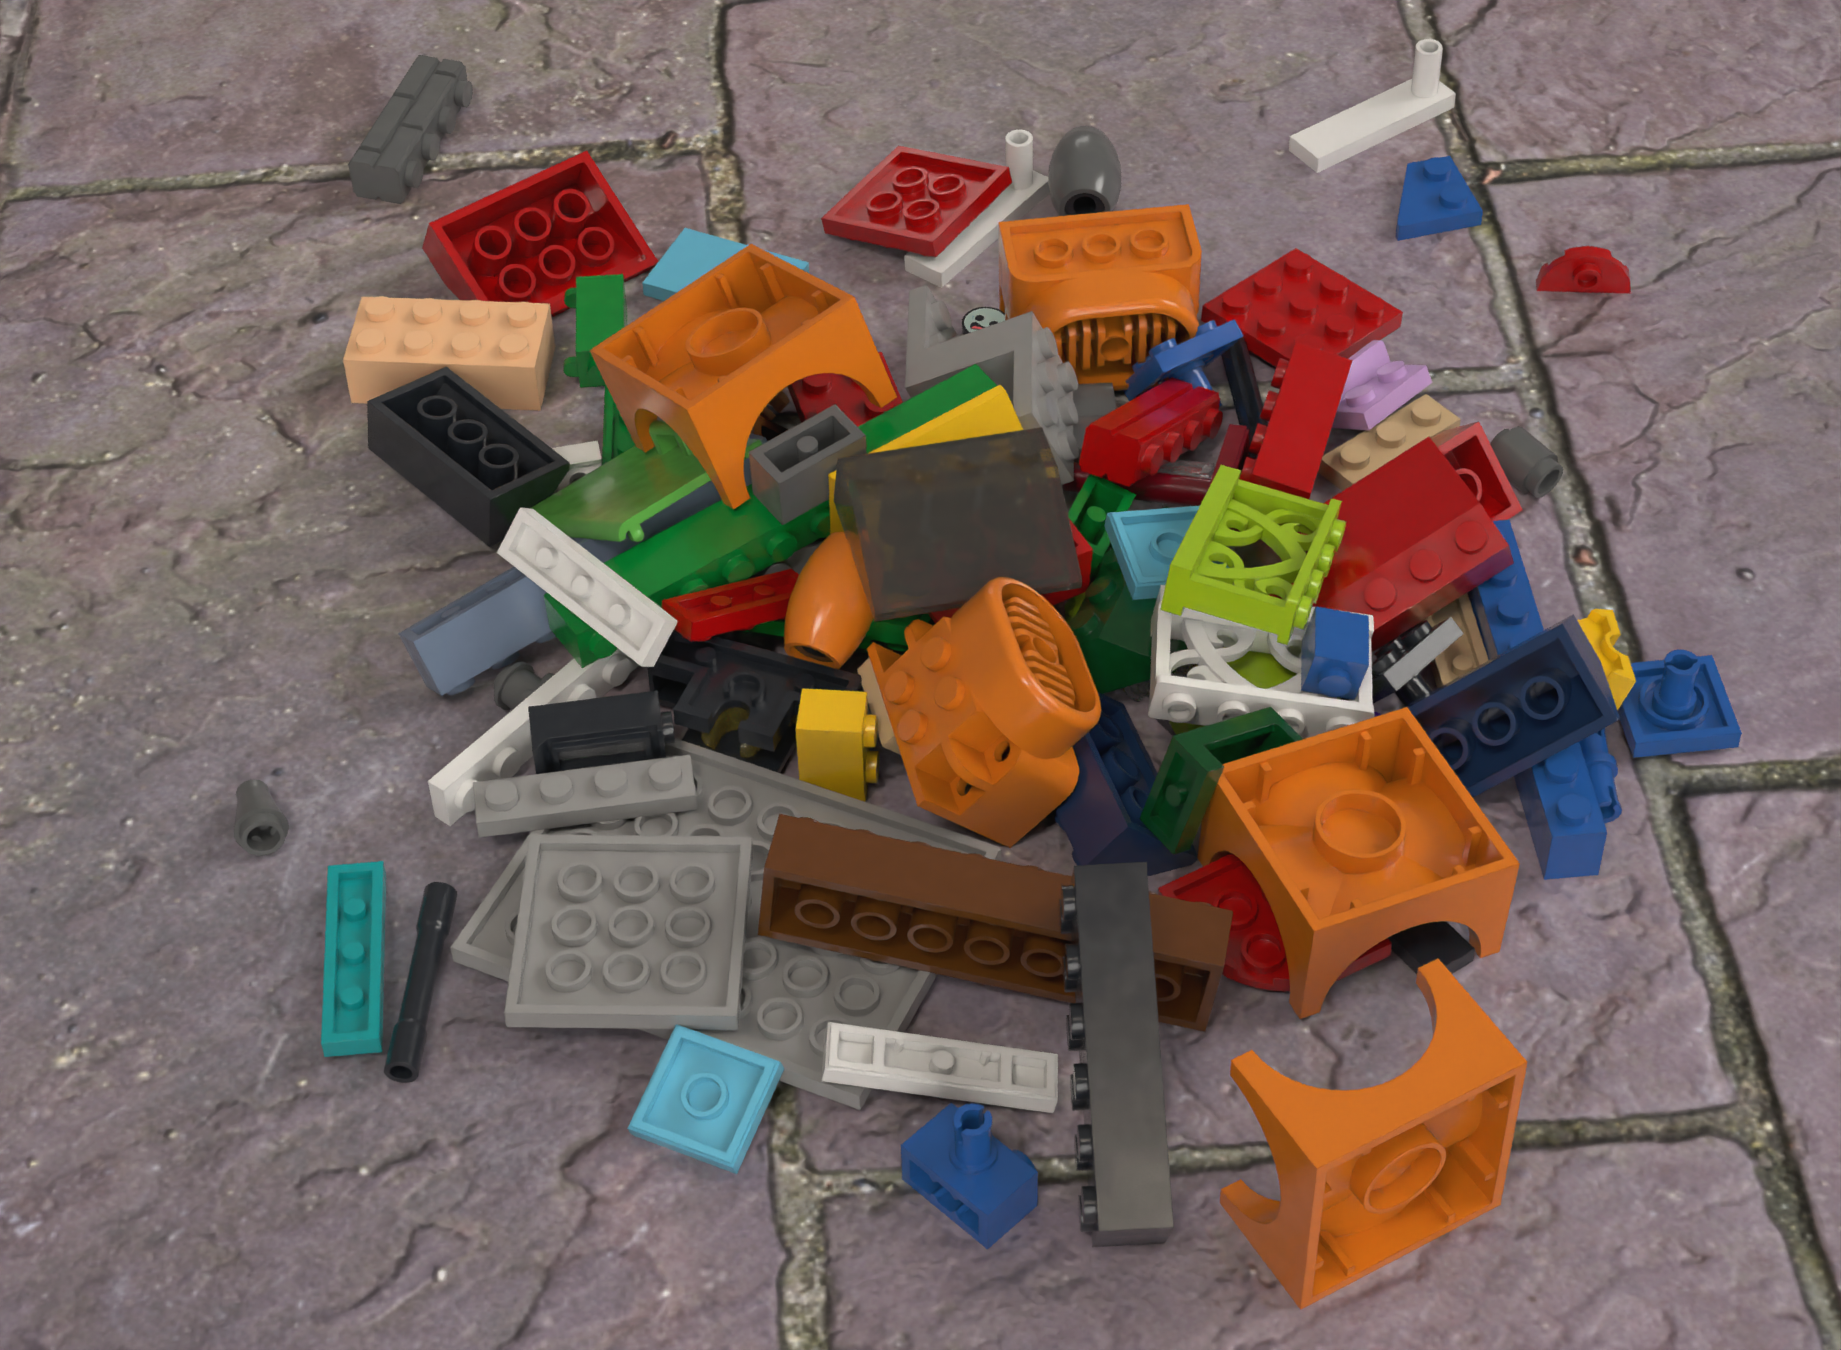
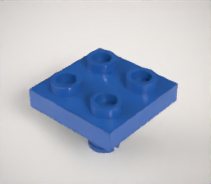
(1183, 360)
(1678, 707)

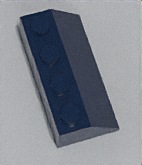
(1519, 707)
(1110, 796)

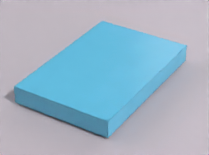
(692, 257)

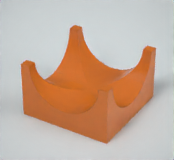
(727, 349)
(1358, 844)
(1382, 1163)

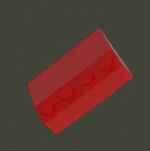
(538, 238)
(1410, 543)

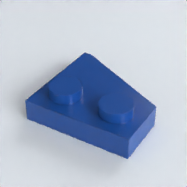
(1435, 200)

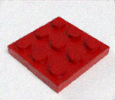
(917, 201)
(1302, 304)

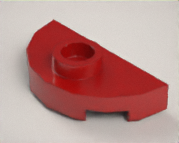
(1584, 270)

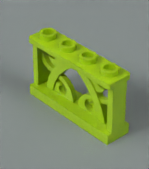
(1258, 514)

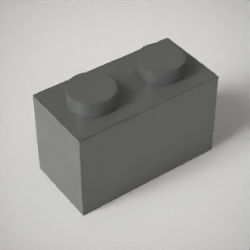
(794, 467)

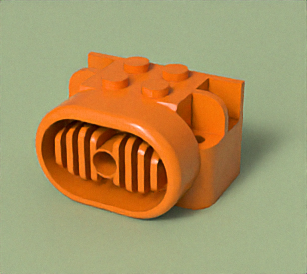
(1104, 284)
(990, 706)

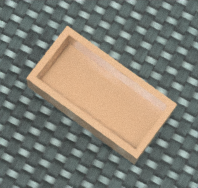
(489, 344)

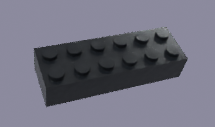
(1119, 1055)

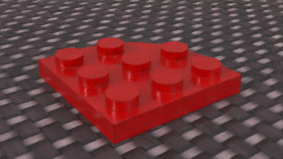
(1255, 944)

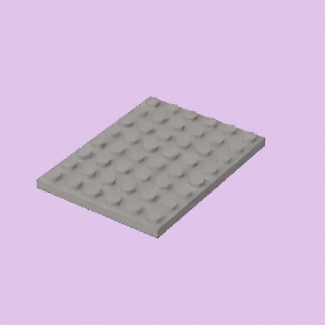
(785, 985)

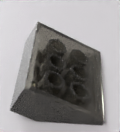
(953, 516)

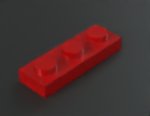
(732, 605)

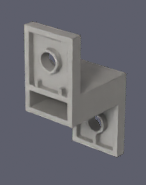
(1012, 354)

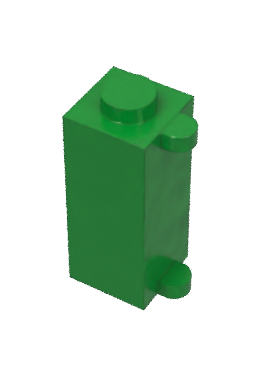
(599, 314)

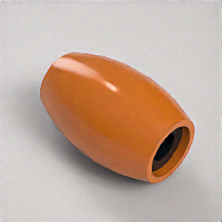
(827, 607)

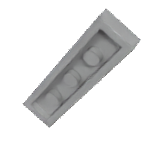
(584, 796)

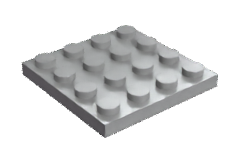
(631, 932)

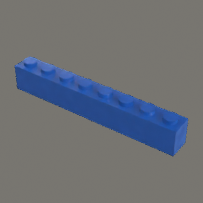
(1558, 790)

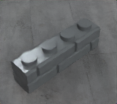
(410, 129)

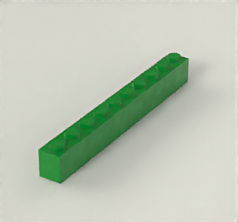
(734, 544)

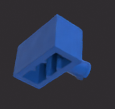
(970, 1173)

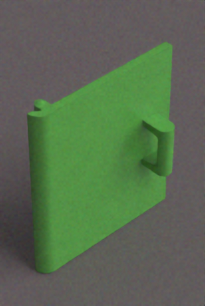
(628, 489)

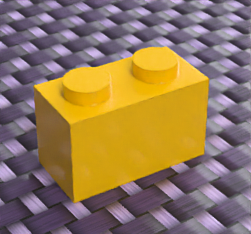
(836, 741)

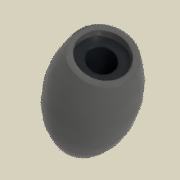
(1084, 173)

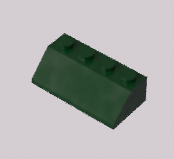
(1116, 630)

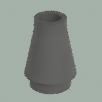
(258, 819)

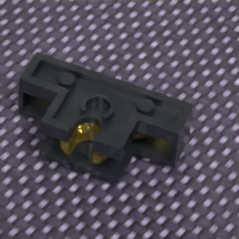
(739, 695)

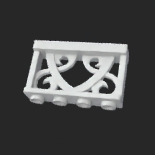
(1219, 693)

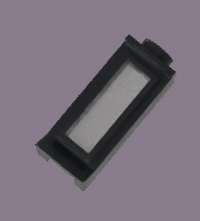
(599, 732)

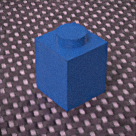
(1335, 653)

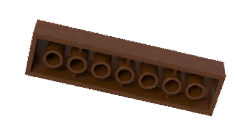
(965, 916)

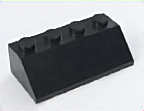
(463, 452)

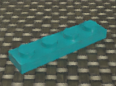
(354, 959)

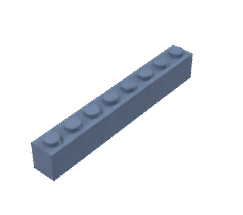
(510, 610)

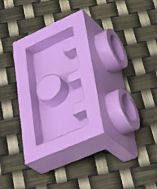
(1377, 387)

